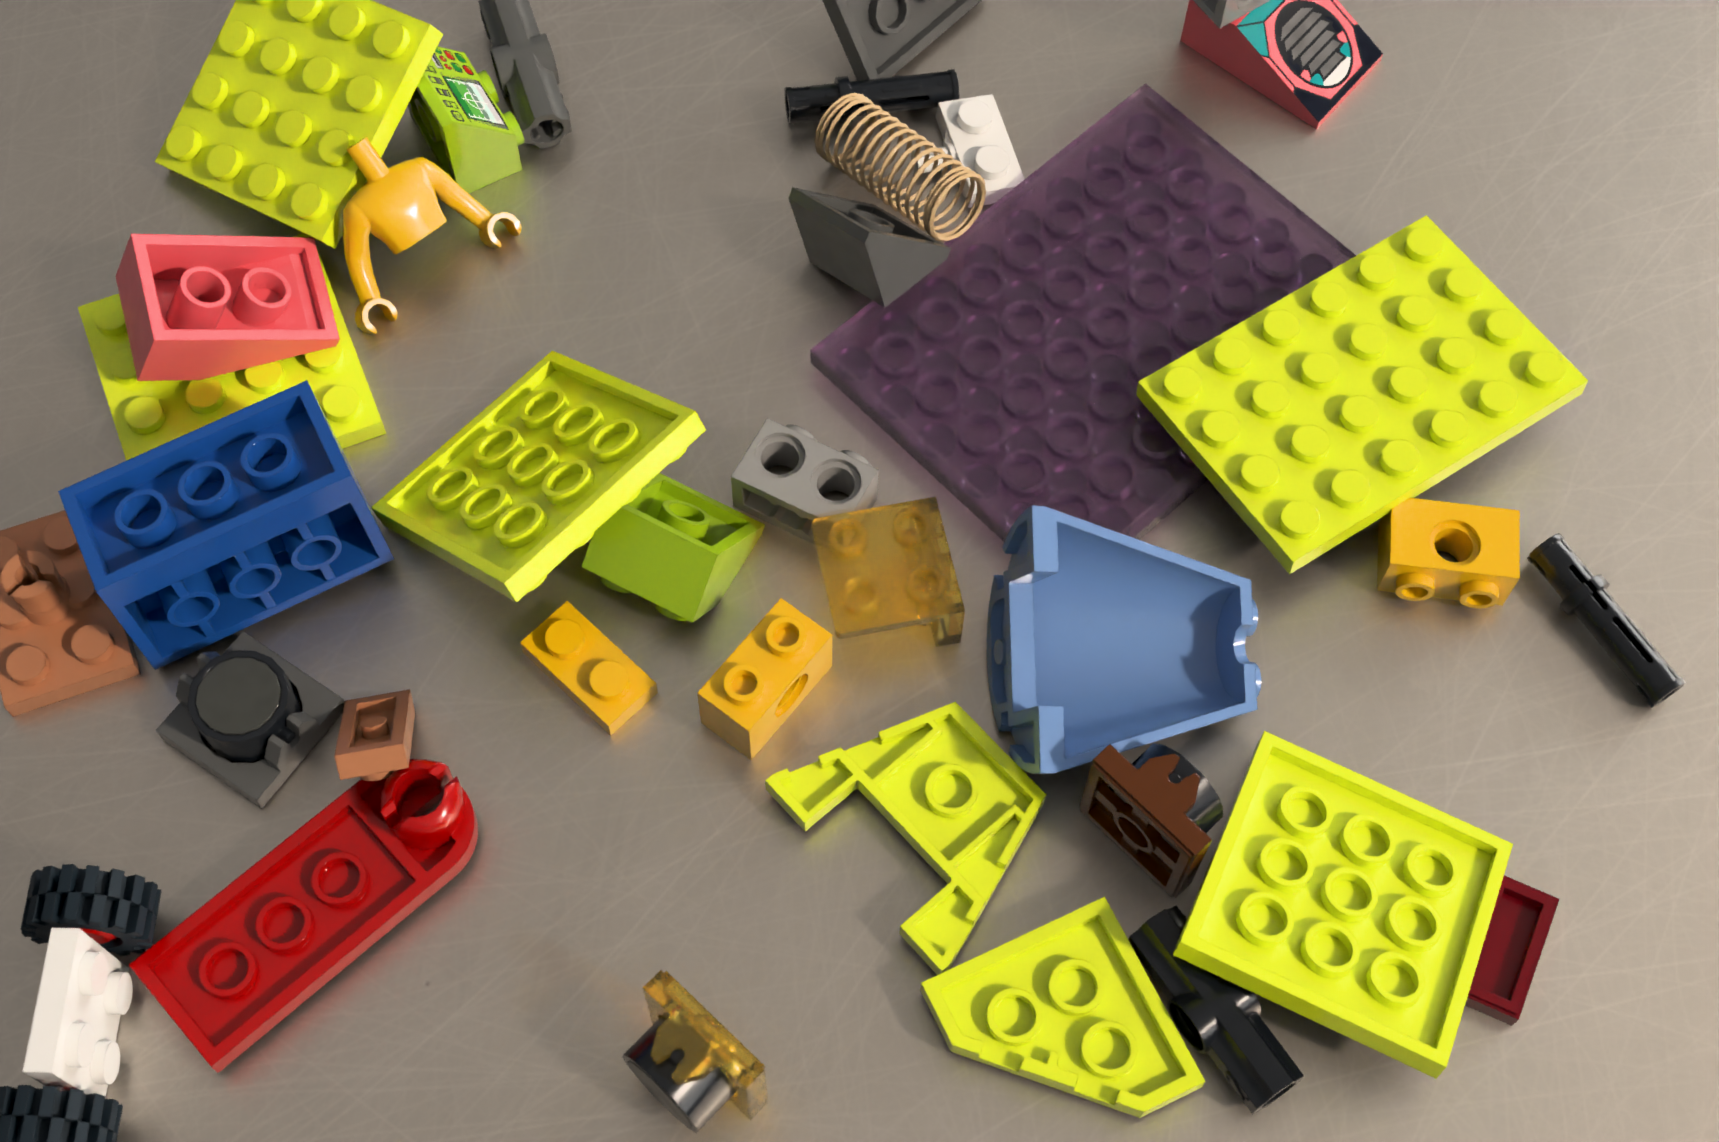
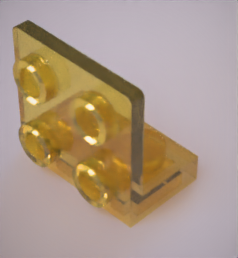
(889, 571)

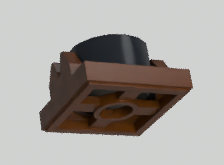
(1153, 811)

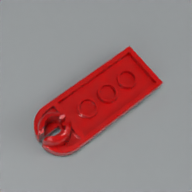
(310, 908)

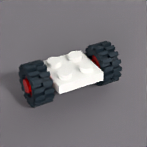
(78, 1001)

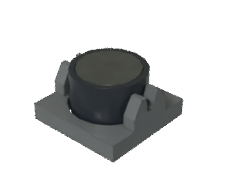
(249, 713)

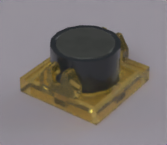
(693, 1058)

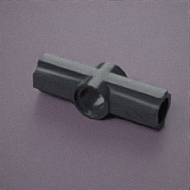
(1216, 1015)

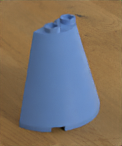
(1111, 642)

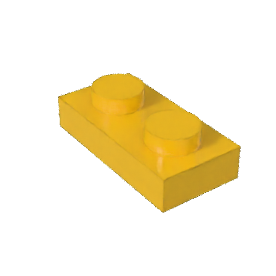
(589, 668)

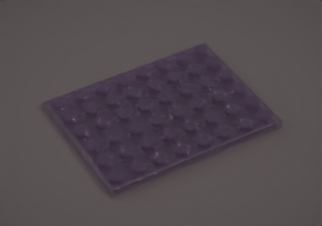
(1030, 340)

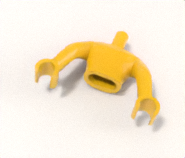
(400, 210)

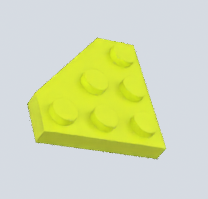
(1068, 1014)

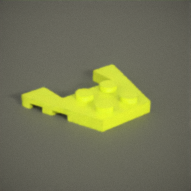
(950, 800)

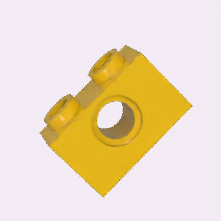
(1477, 536)
(765, 678)

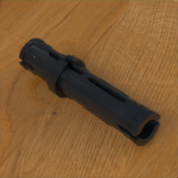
(890, 93)
(1604, 618)

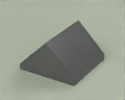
(864, 245)

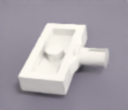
(979, 140)

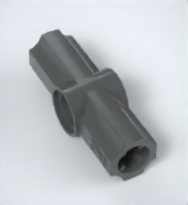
(526, 71)

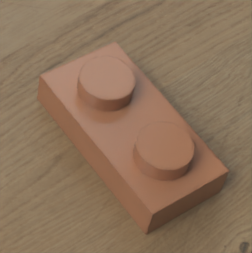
(375, 736)

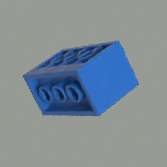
(225, 526)

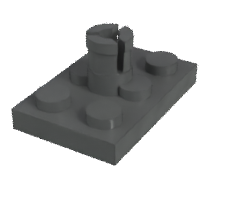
(890, 33)

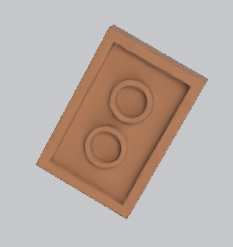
(53, 623)

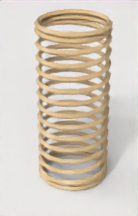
(937, 193)

